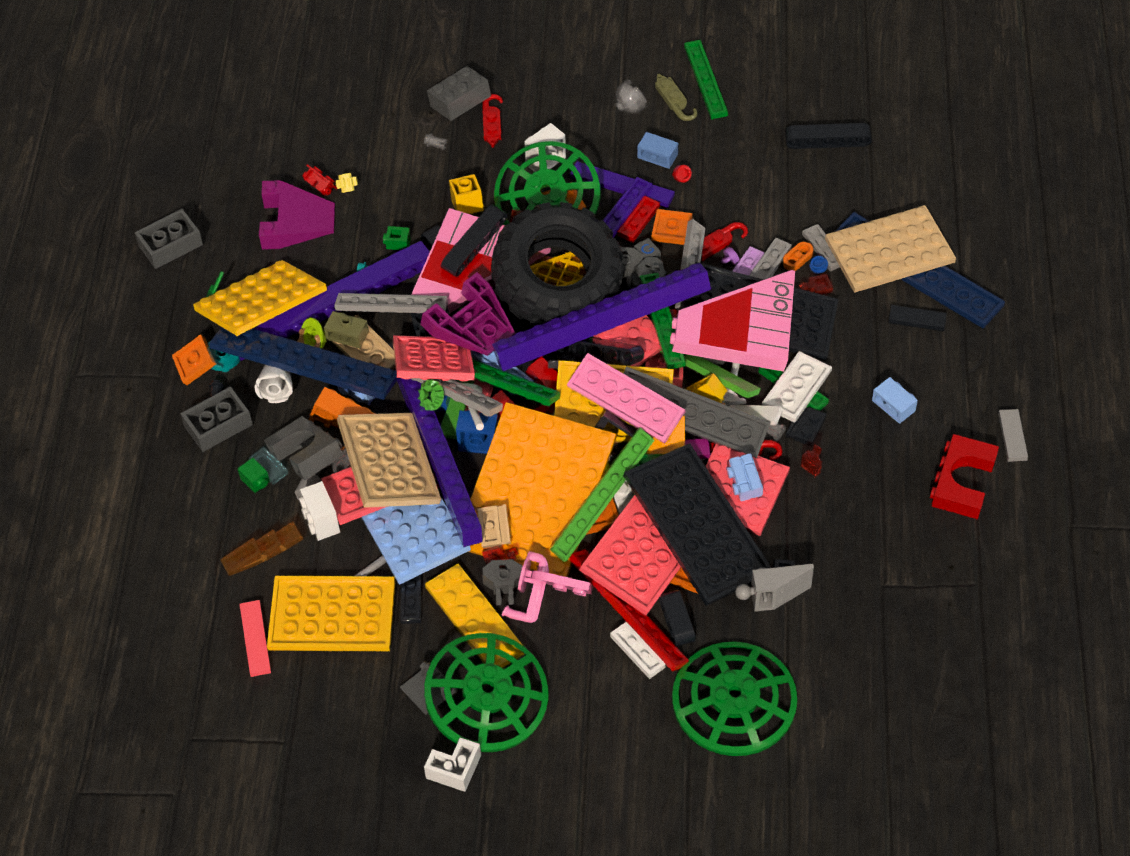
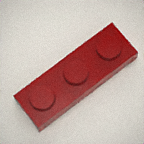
(638, 219)

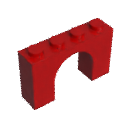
(541, 375)
(962, 453)

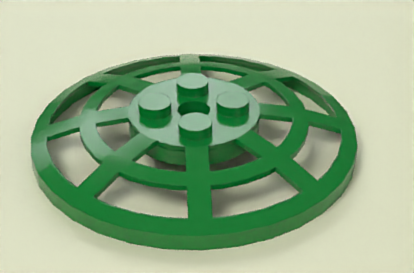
(547, 178)
(483, 701)
(734, 706)

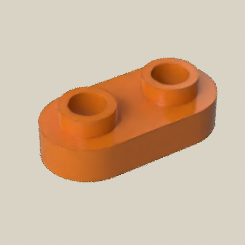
(796, 257)

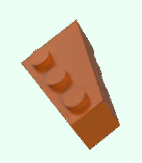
(332, 404)

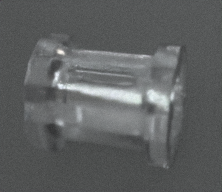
(776, 431)

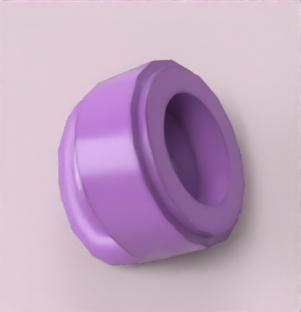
(730, 255)

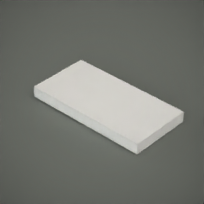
(797, 385)

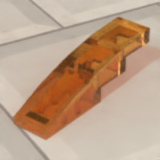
(261, 550)

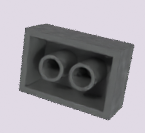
(459, 93)
(168, 238)
(216, 419)

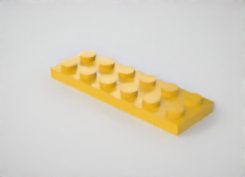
(471, 612)

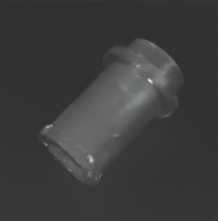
(434, 141)

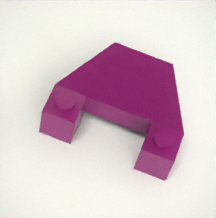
(300, 215)
(476, 324)

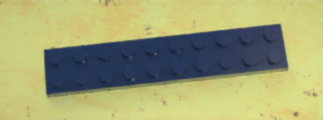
(949, 288)
(307, 361)

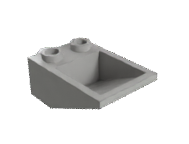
(776, 585)

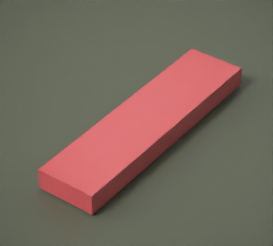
(255, 638)

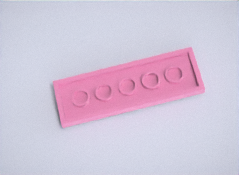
(626, 398)

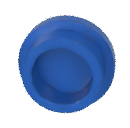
(818, 264)

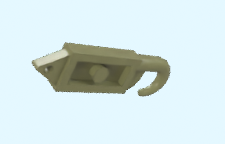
(673, 97)

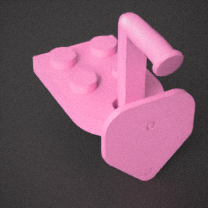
(539, 580)

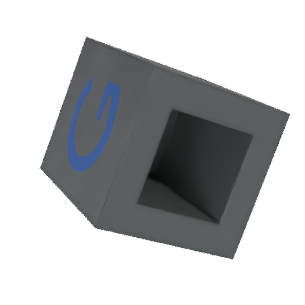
(648, 249)

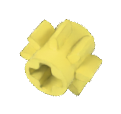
(346, 182)

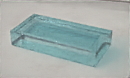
(274, 468)

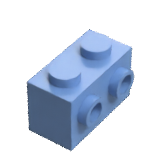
(657, 150)

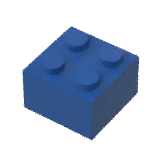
(471, 439)

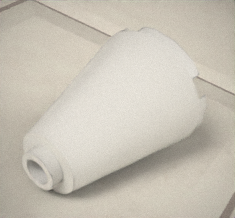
(274, 384)

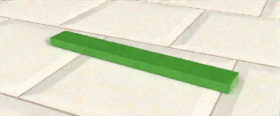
(601, 495)

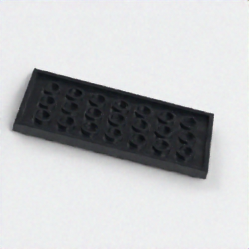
(811, 312)
(696, 522)

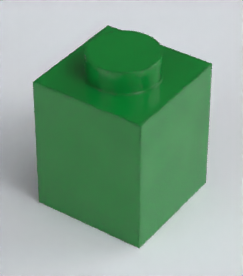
(253, 475)

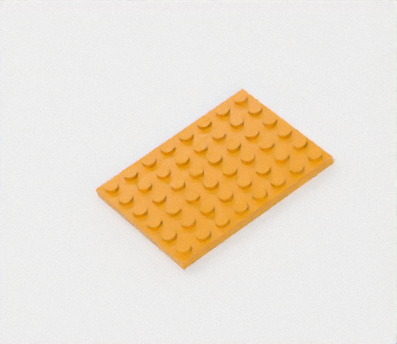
(543, 475)

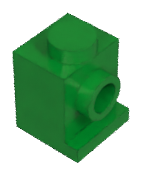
(397, 238)

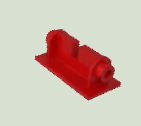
(324, 184)

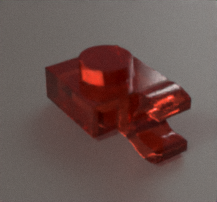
(818, 284)
(811, 461)
(499, 553)

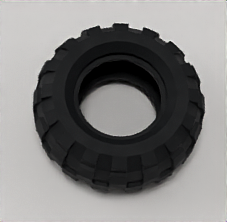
(555, 228)

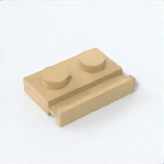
(494, 526)

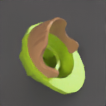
(312, 333)

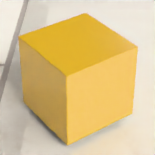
(466, 194)

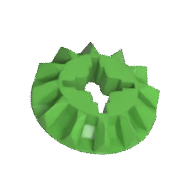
(436, 396)

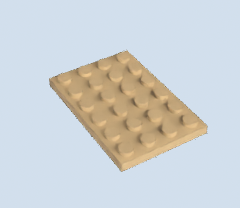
(890, 248)
(388, 460)

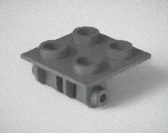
(415, 688)

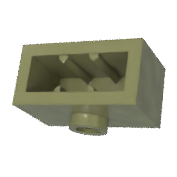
(346, 329)

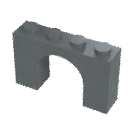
(321, 448)

